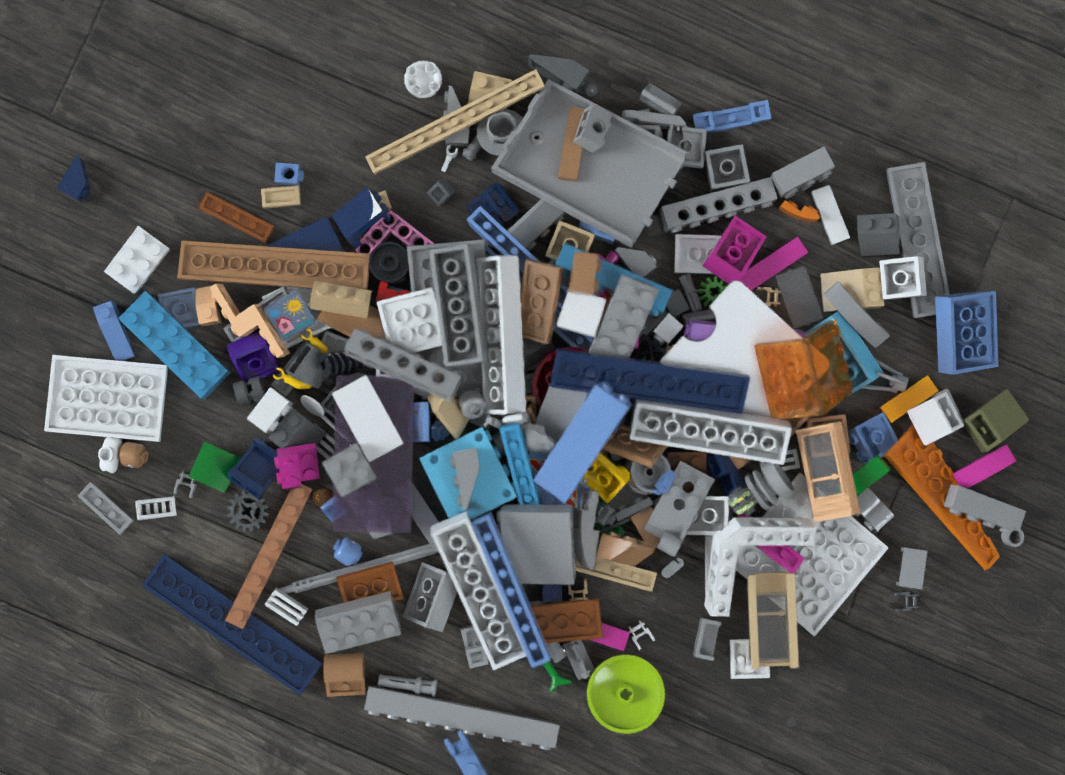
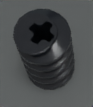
(338, 363)

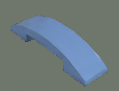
(733, 117)

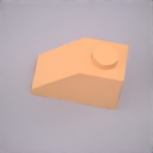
(206, 307)

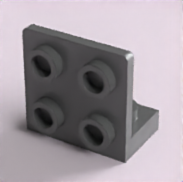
(627, 503)

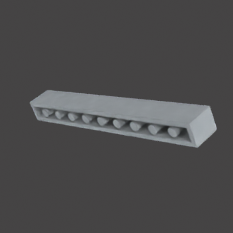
(461, 716)

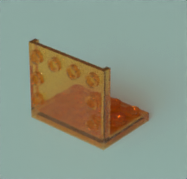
(805, 373)

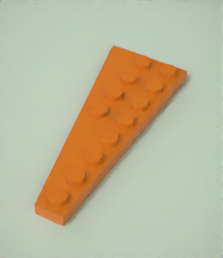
(931, 480)

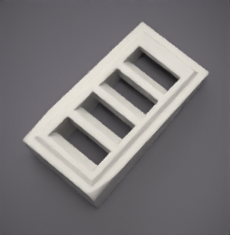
(521, 418)
(138, 504)

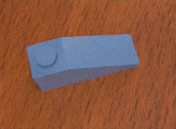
(114, 331)

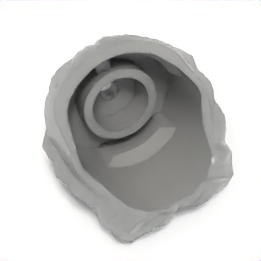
(536, 439)

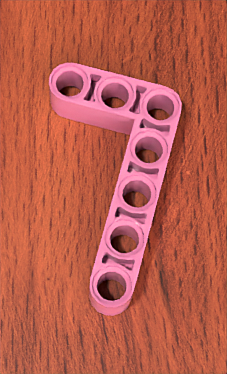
(393, 229)

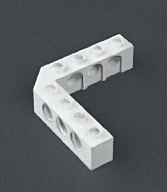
(747, 532)

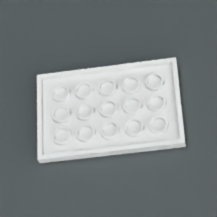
(106, 398)

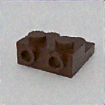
(695, 459)

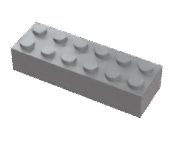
(458, 305)

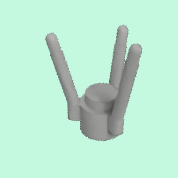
(897, 381)

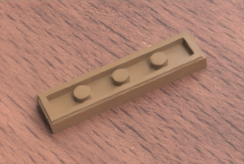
(571, 152)

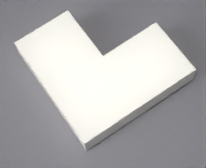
(741, 662)

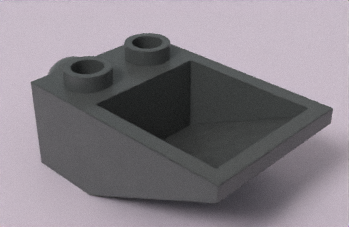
(564, 72)

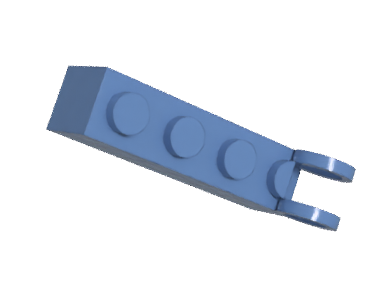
(466, 756)

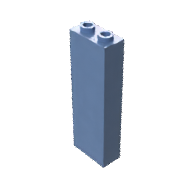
(582, 441)

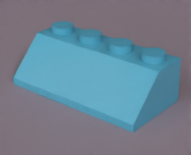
(861, 363)

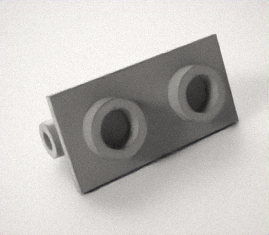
(579, 659)

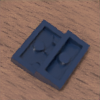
(495, 203)

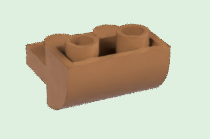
(344, 674)

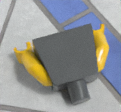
(305, 368)

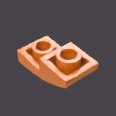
(806, 214)

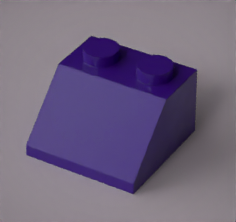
(252, 357)

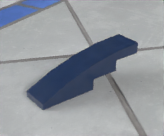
(725, 471)

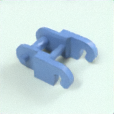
(664, 482)

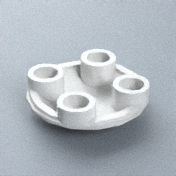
(423, 79)

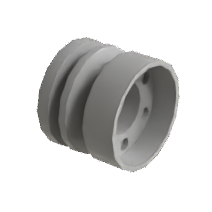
(768, 485)

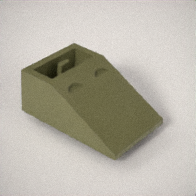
(995, 421)

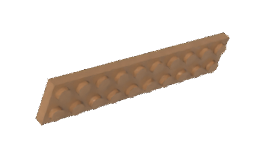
(271, 265)

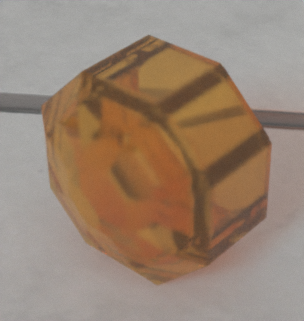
(321, 496)

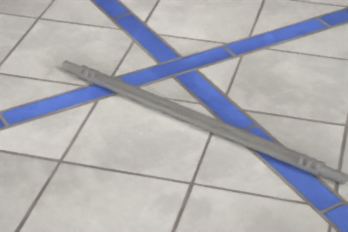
(331, 577)

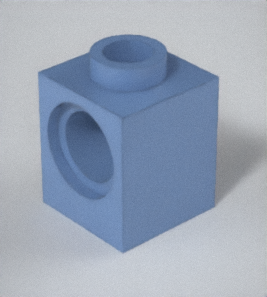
(282, 168)

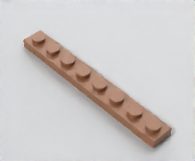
(268, 555)

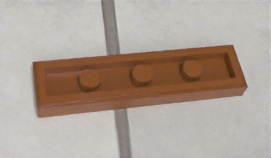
(236, 217)

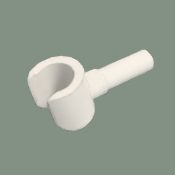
(448, 158)

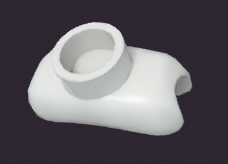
(109, 454)

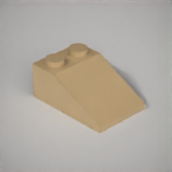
(863, 285)

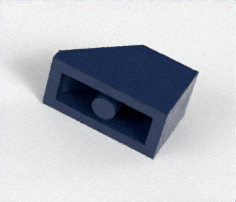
(76, 181)

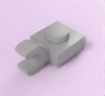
(487, 420)

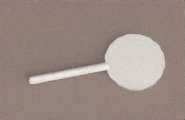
(315, 408)

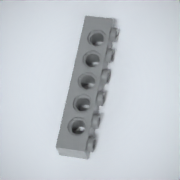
(763, 188)
(390, 366)

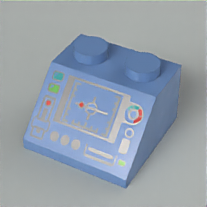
(422, 423)

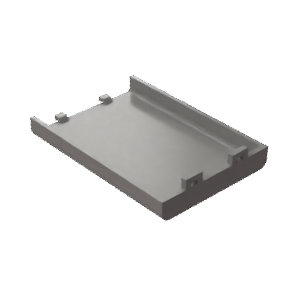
(614, 185)

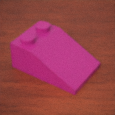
(734, 251)

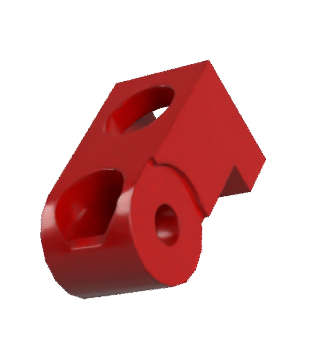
(385, 293)

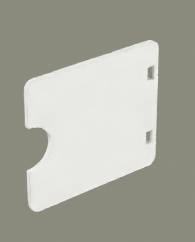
(740, 325)

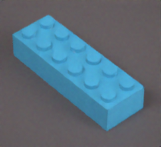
(610, 276)
(174, 345)

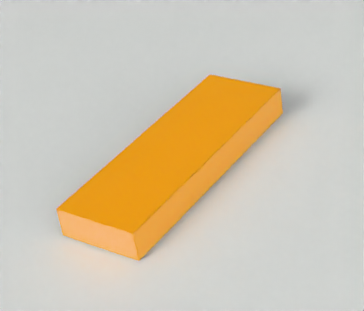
(909, 399)

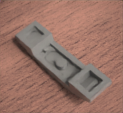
(856, 315)

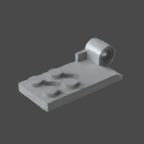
(673, 524)

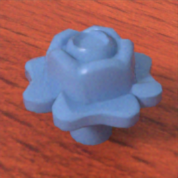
(438, 431)

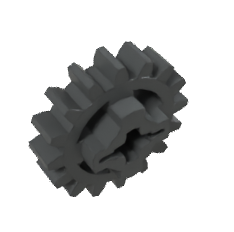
(255, 521)

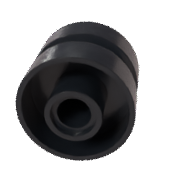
(389, 263)

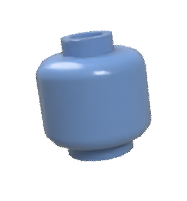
(347, 551)

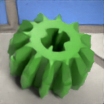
(711, 285)

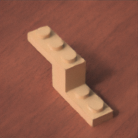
(249, 320)

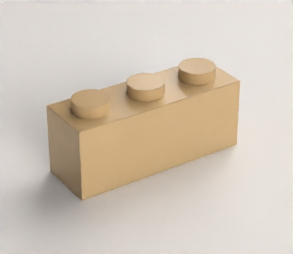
(340, 299)

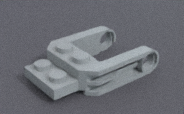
(688, 139)

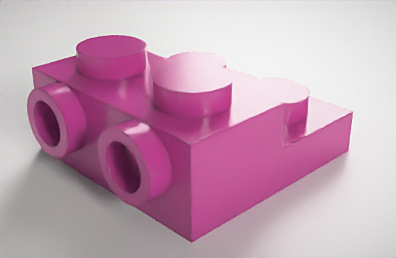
(296, 465)

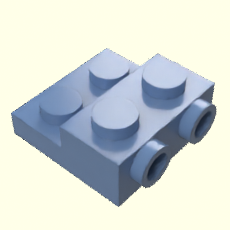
(872, 437)

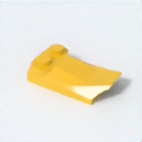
(606, 478)

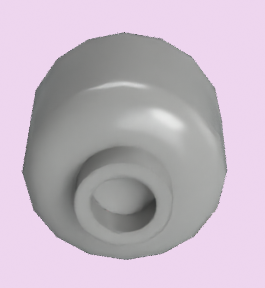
(472, 404)

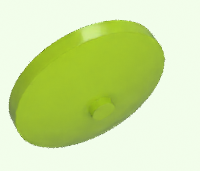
(625, 694)

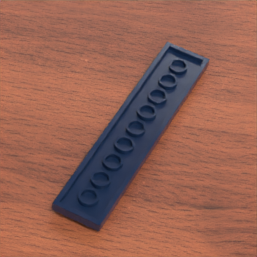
(651, 380)
(210, 609)

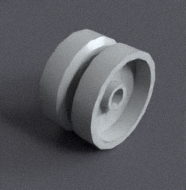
(644, 478)

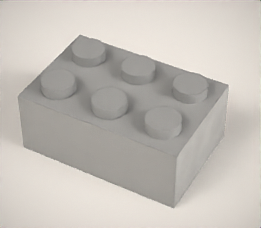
(802, 173)

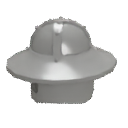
(495, 130)

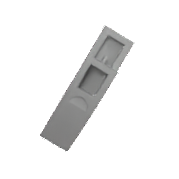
(584, 535)

